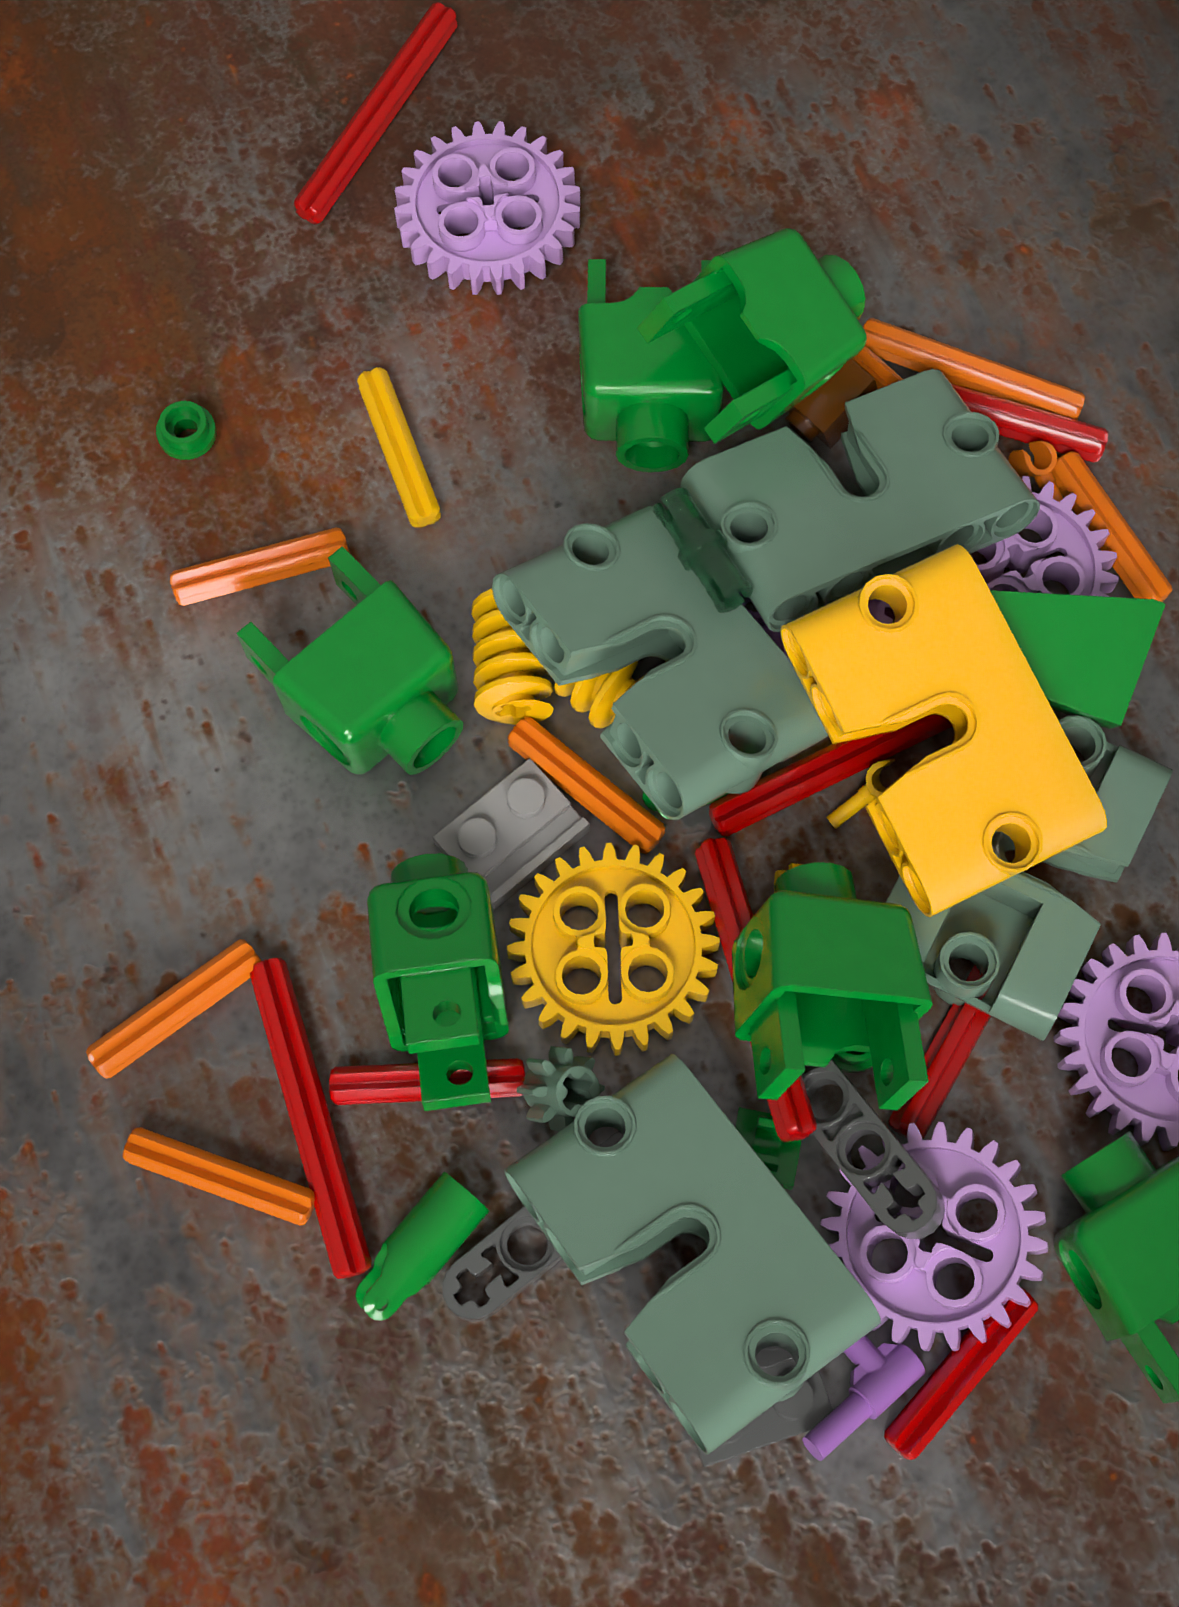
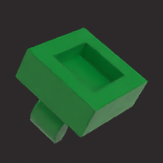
(761, 1135)

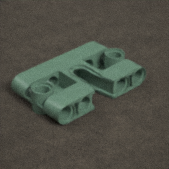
(927, 485)
(704, 717)
(1025, 926)
(754, 1286)

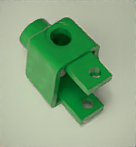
(767, 324)
(639, 392)
(368, 681)
(438, 973)
(827, 979)
(1128, 1253)

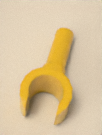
(864, 796)

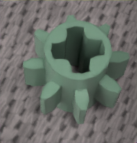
(559, 1087)

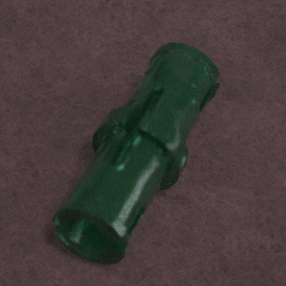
(702, 550)

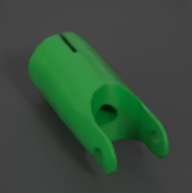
(419, 1246)

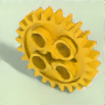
(556, 950)

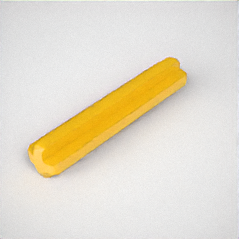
(399, 448)

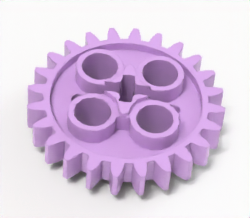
(487, 208)
(1061, 531)
(1152, 1096)
(911, 1293)

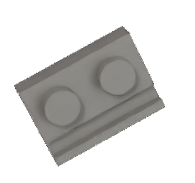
(513, 831)

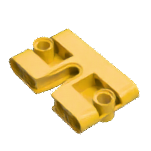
(1008, 752)

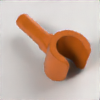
(1044, 462)

